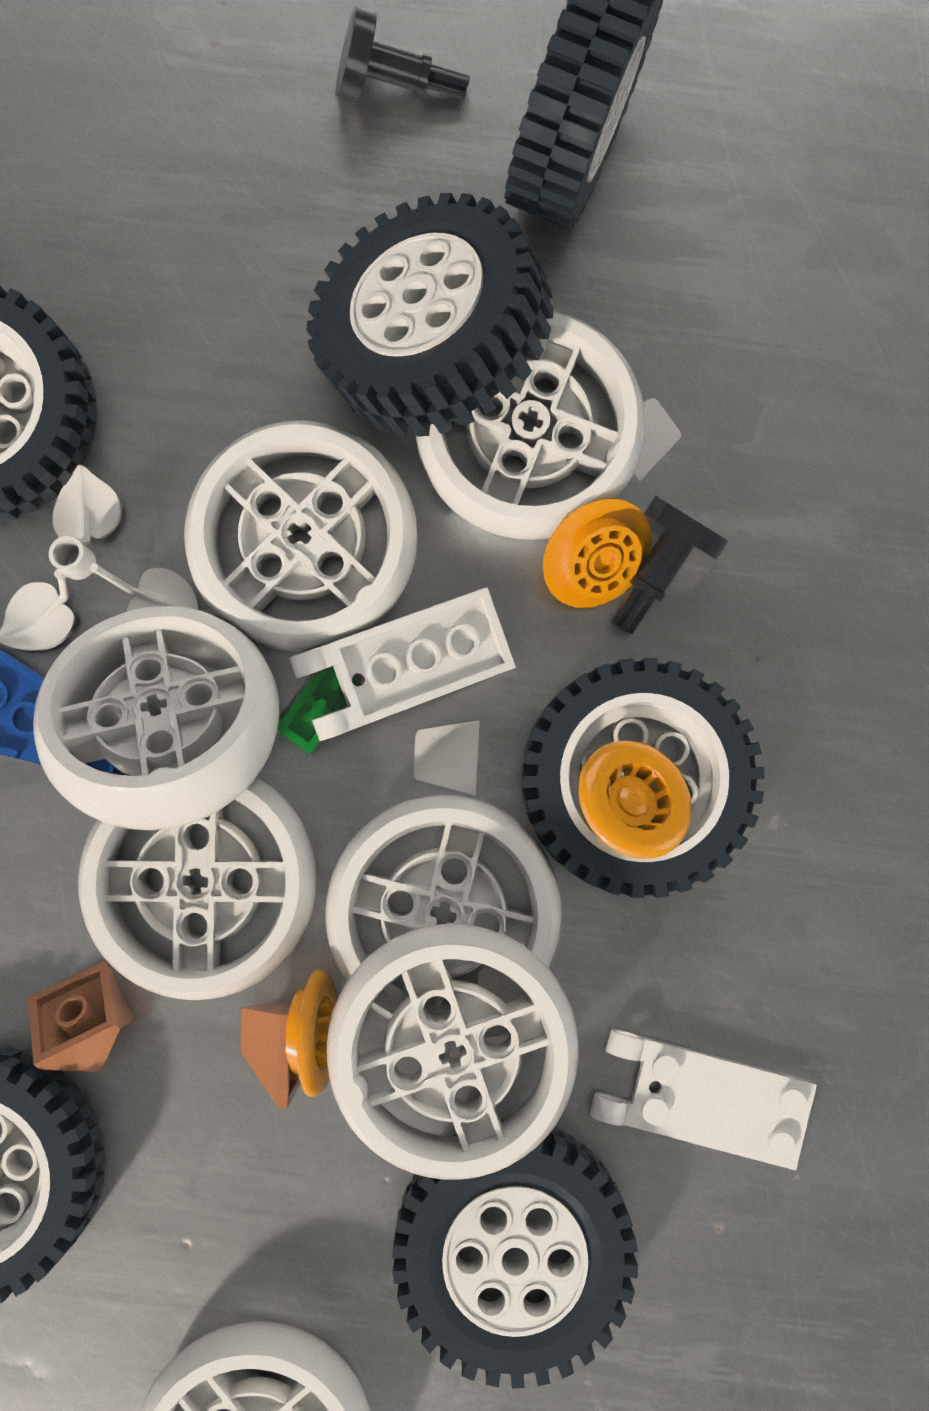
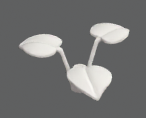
(83, 510)

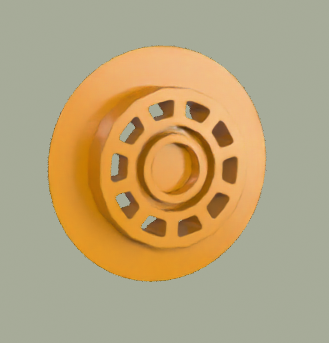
(602, 559)
(623, 807)
(308, 1032)

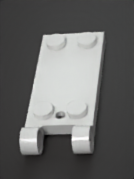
(410, 660)
(710, 1101)

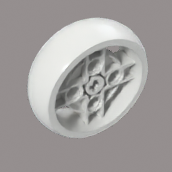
(602, 453)
(355, 480)
(141, 691)
(481, 891)
(196, 958)
(373, 1078)
(202, 1377)

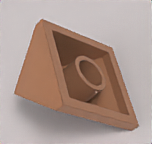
(78, 1020)
(265, 1049)

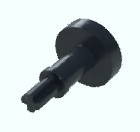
(368, 58)
(664, 560)

